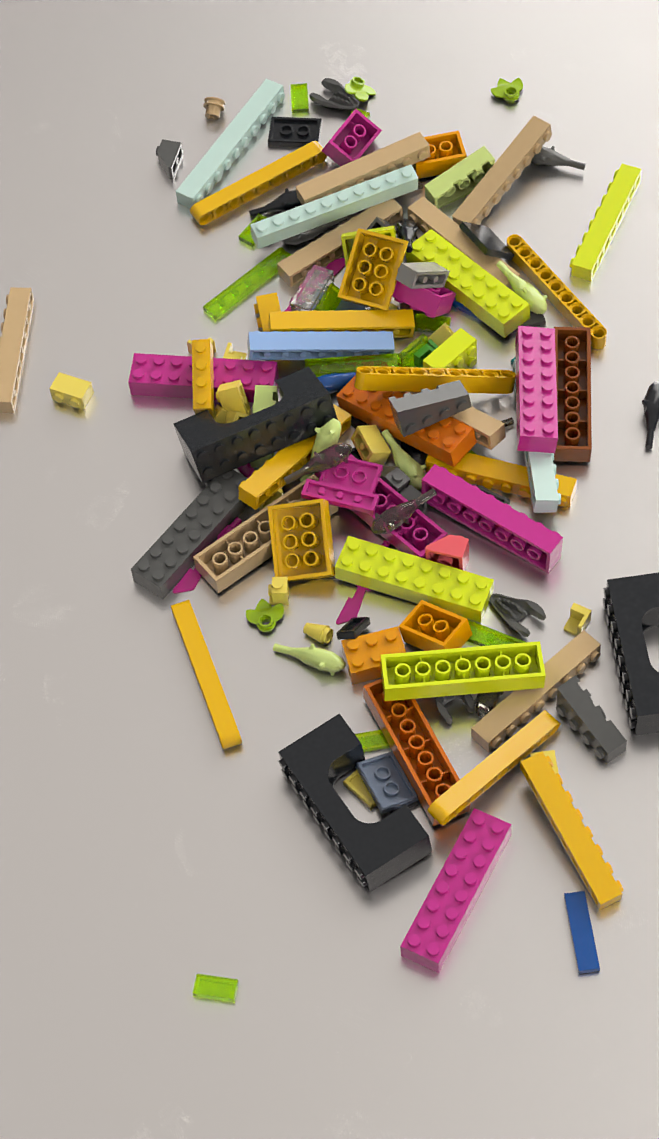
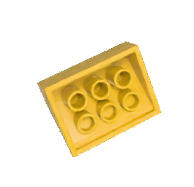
(372, 269)
(302, 540)

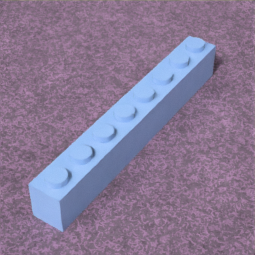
(313, 344)

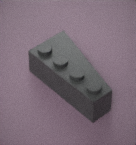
(428, 407)
(589, 720)

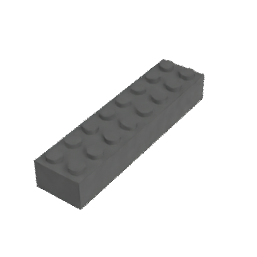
(189, 534)

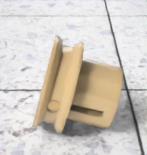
(213, 107)

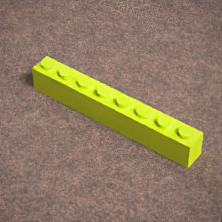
(606, 222)

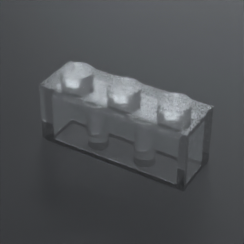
(312, 289)

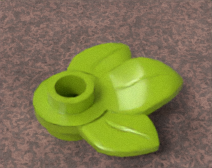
(359, 89)
(508, 90)
(265, 613)

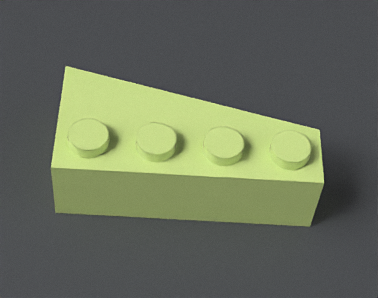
(459, 179)
(263, 398)

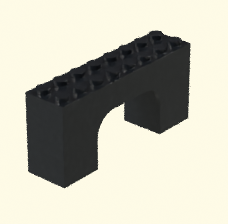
(222, 447)
(631, 611)
(371, 849)

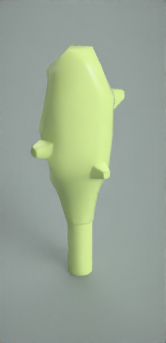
(525, 290)
(326, 437)
(405, 462)
(314, 657)

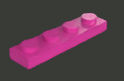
(340, 496)

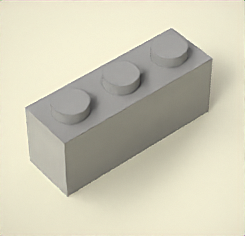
(422, 275)

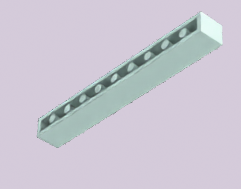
(230, 143)
(334, 206)
(541, 478)

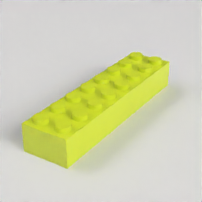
(473, 285)
(414, 578)
(462, 671)

